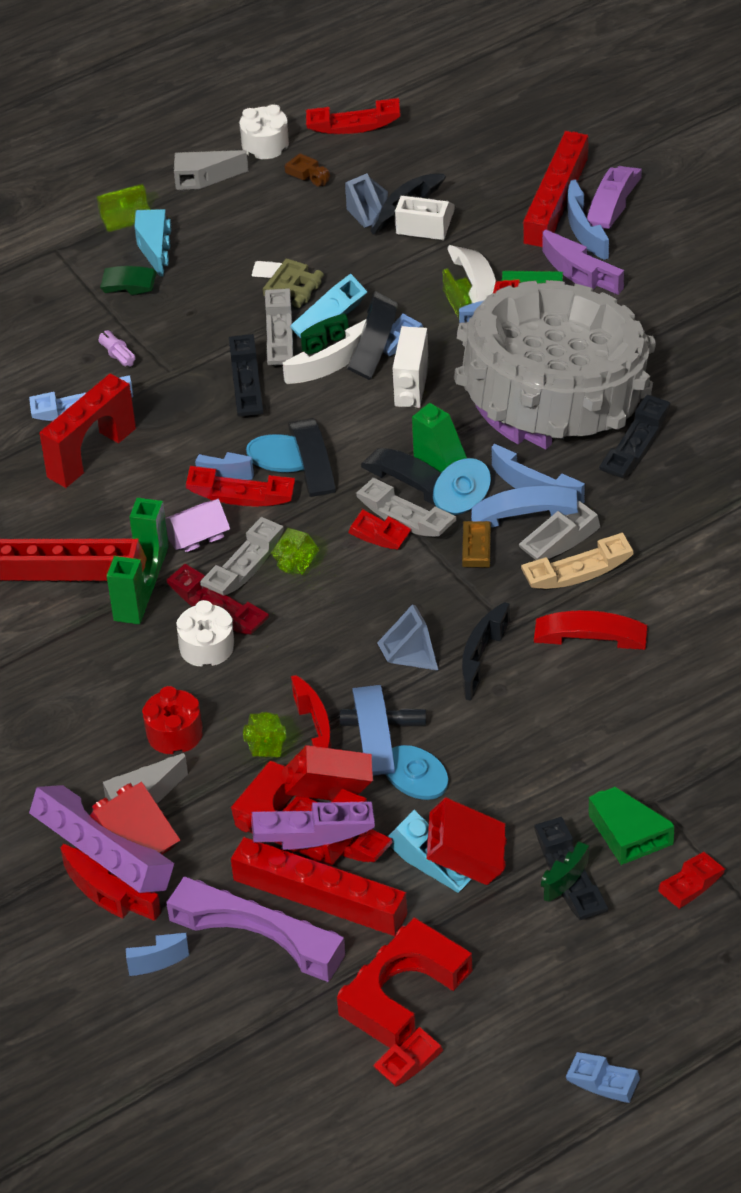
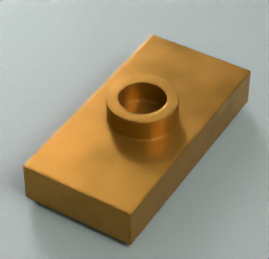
(476, 544)

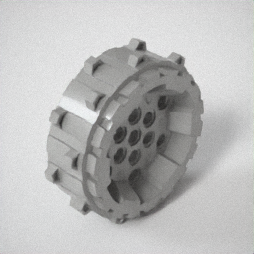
(555, 359)

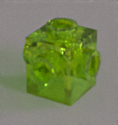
(294, 551)
(264, 734)

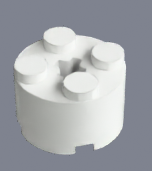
(264, 131)
(205, 634)

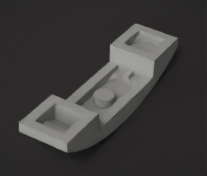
(278, 326)
(384, 502)
(246, 560)

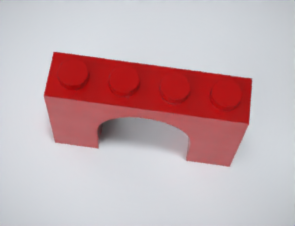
(62, 439)
(268, 795)
(412, 949)

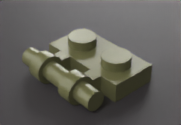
(290, 275)

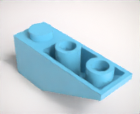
(152, 237)
(338, 300)
(411, 843)

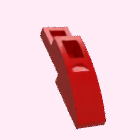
(106, 888)

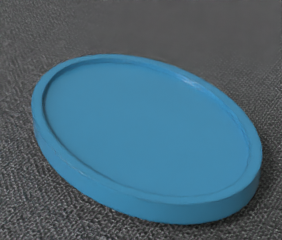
(275, 453)
(461, 486)
(418, 773)

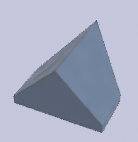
(364, 199)
(409, 642)

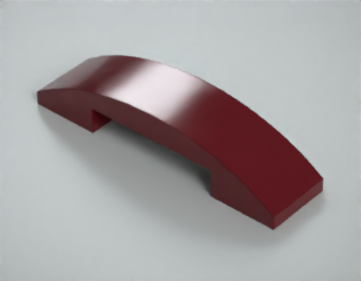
(187, 585)

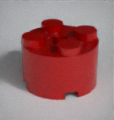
(172, 720)

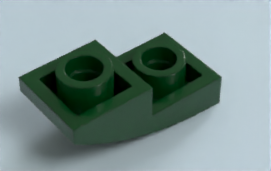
(132, 278)
(328, 330)
(565, 874)

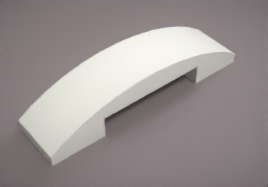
(478, 272)
(305, 368)

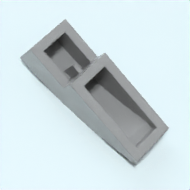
(561, 533)

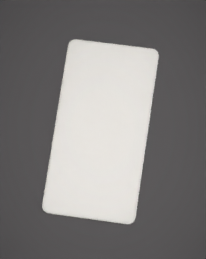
(265, 269)

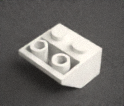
(423, 217)

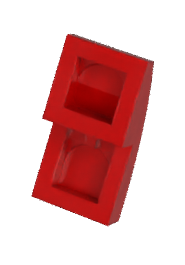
(379, 532)
(692, 881)
(409, 1059)

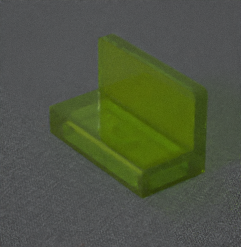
(120, 207)
(456, 291)

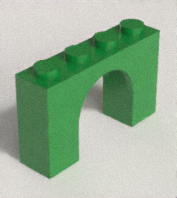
(127, 583)

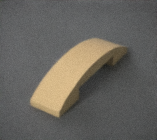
(578, 568)

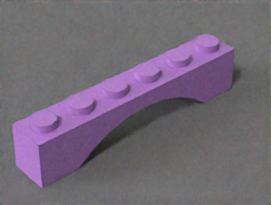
(134, 864)
(205, 907)

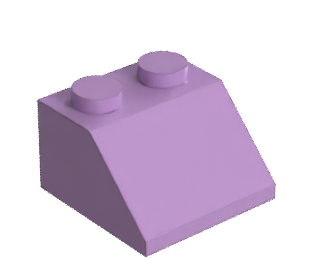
(197, 524)

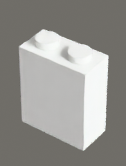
(410, 367)

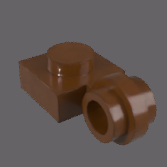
(304, 166)

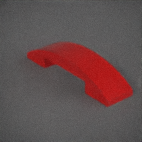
(355, 121)
(239, 491)
(591, 625)
(309, 702)
(364, 847)

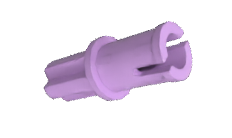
(117, 348)

